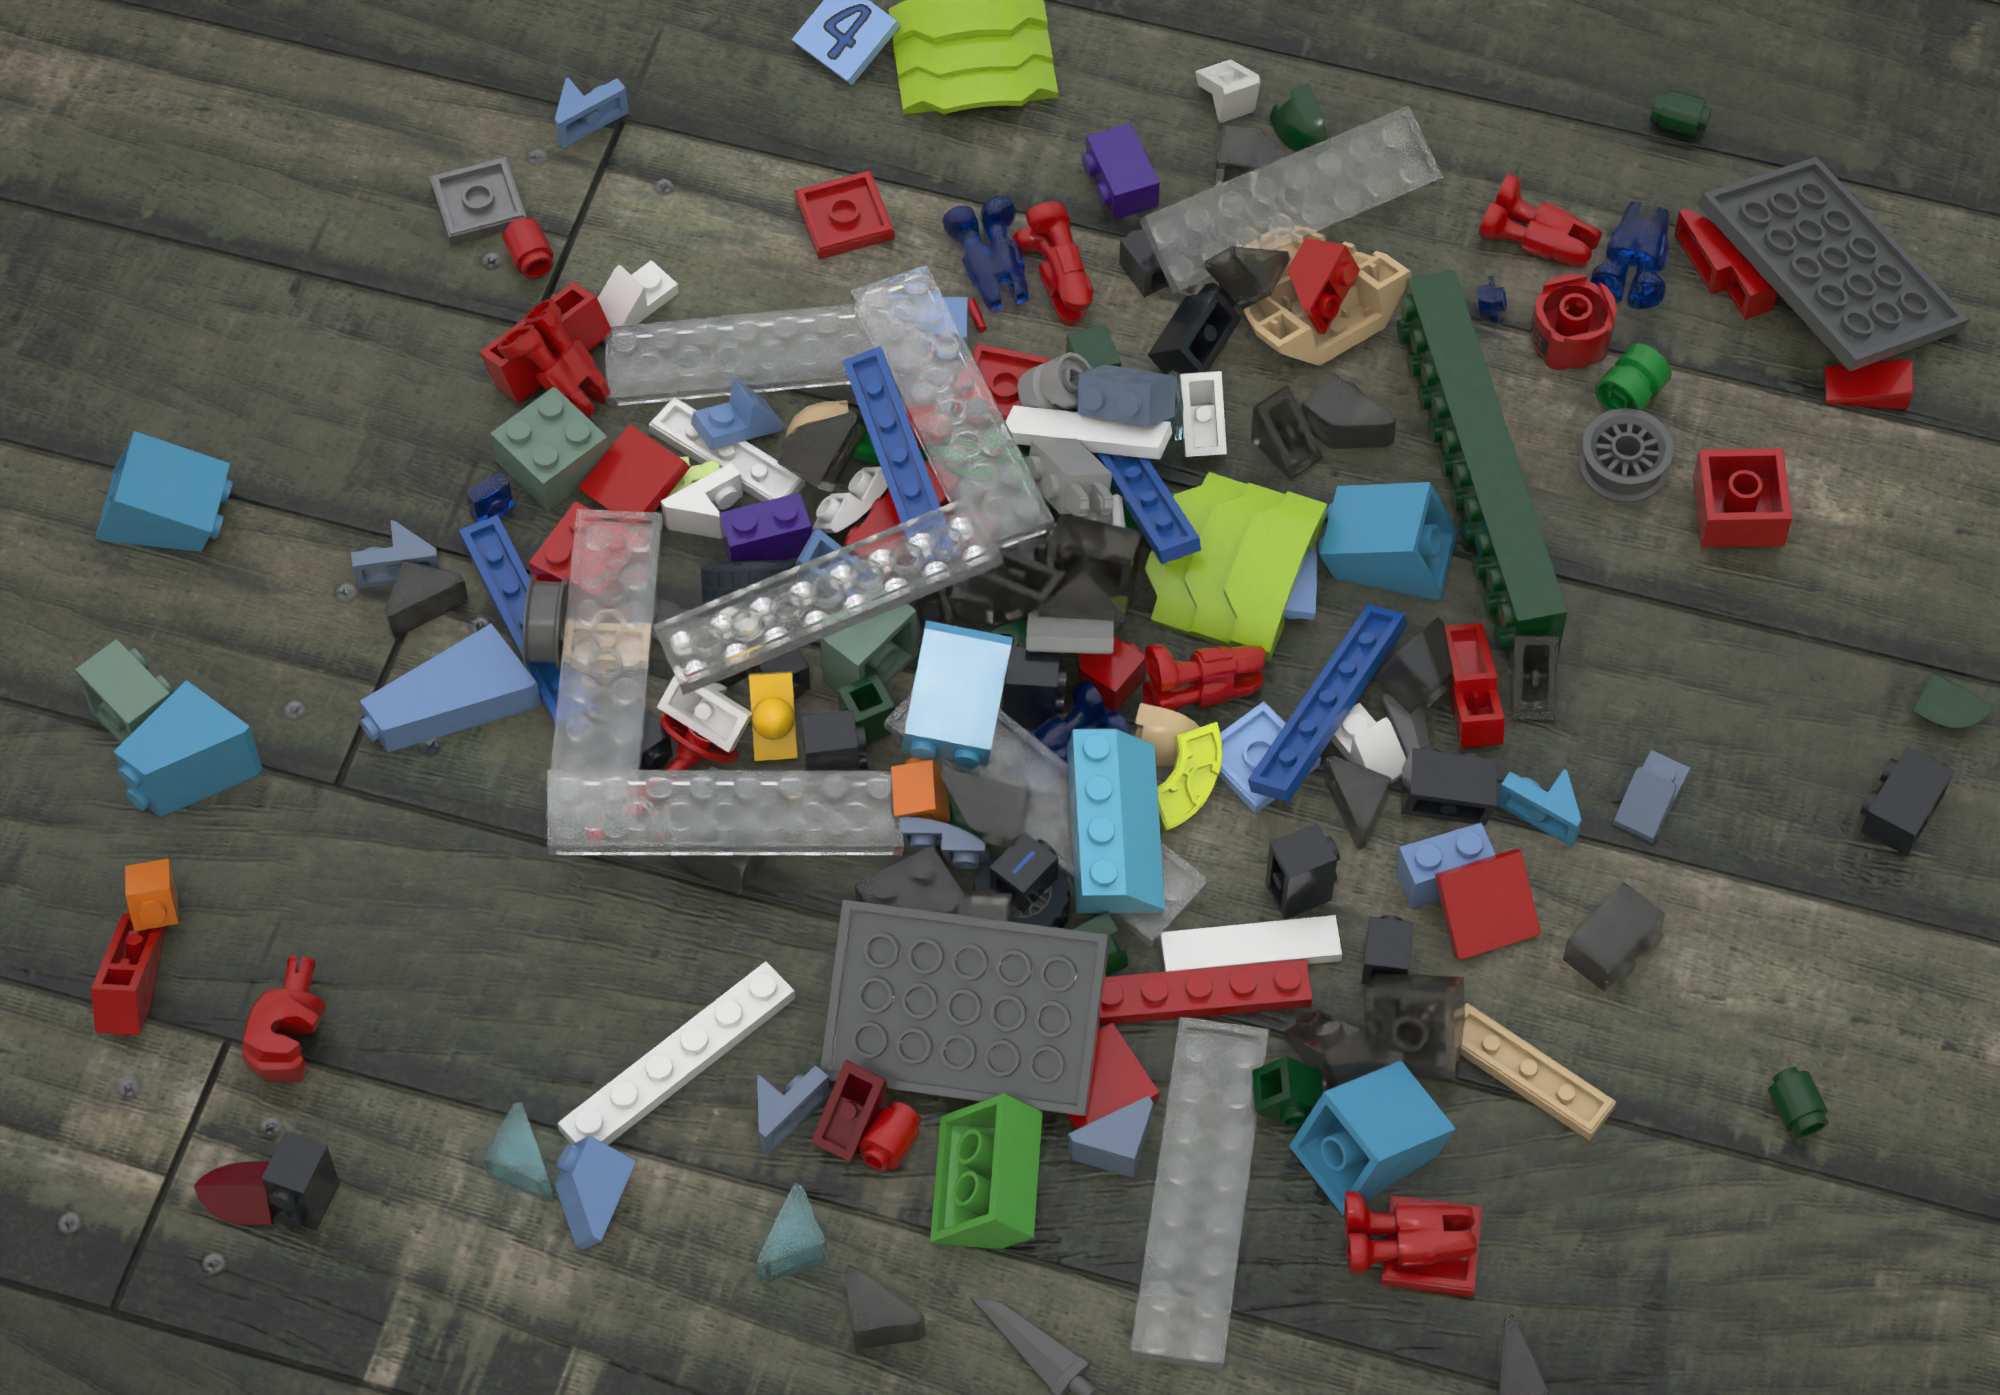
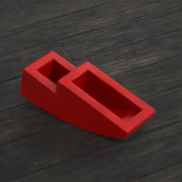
(1723, 265)
(1474, 687)

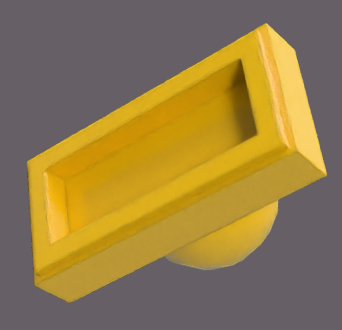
(773, 716)

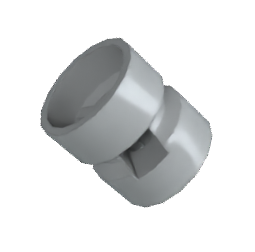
(1053, 383)

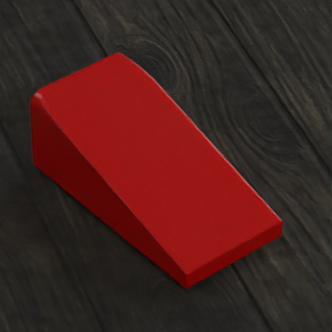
(1875, 385)

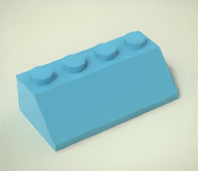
(1114, 823)

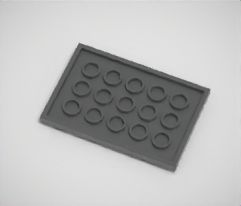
(1833, 263)
(966, 1005)

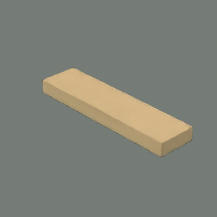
(1534, 1074)

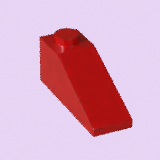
(126, 979)

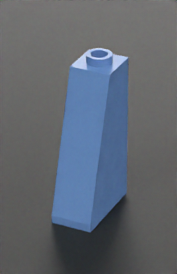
(450, 693)

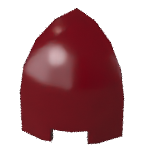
(236, 1193)

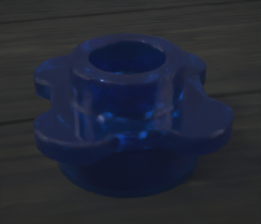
(1492, 300)

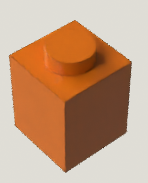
(920, 790)
(151, 894)

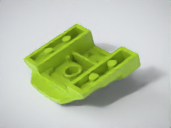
(972, 54)
(1246, 563)

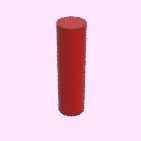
(976, 316)

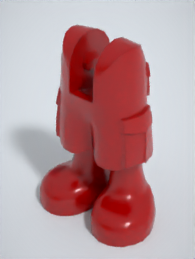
(1550, 230)
(1063, 270)
(565, 366)
(1211, 673)
(1422, 1232)

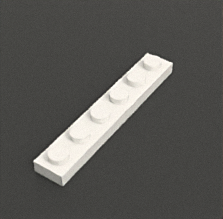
(679, 1057)

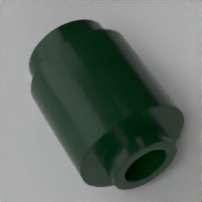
(1680, 112)
(1798, 1102)

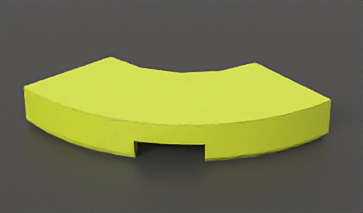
(1192, 776)

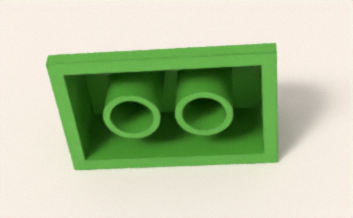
(987, 1174)

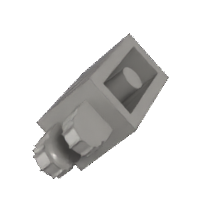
(1070, 477)

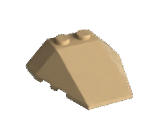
(1364, 311)

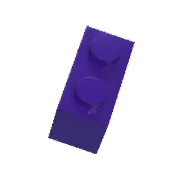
(1121, 171)
(766, 529)

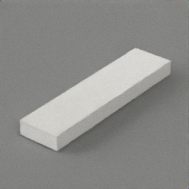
(1094, 433)
(759, 472)
(1252, 943)

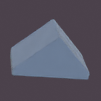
(1114, 1140)

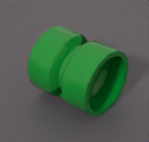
(1633, 379)

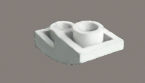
(843, 509)

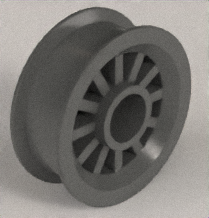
(1622, 476)
(544, 621)

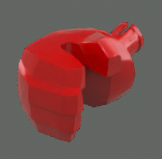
(282, 1012)

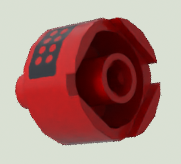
(1573, 322)

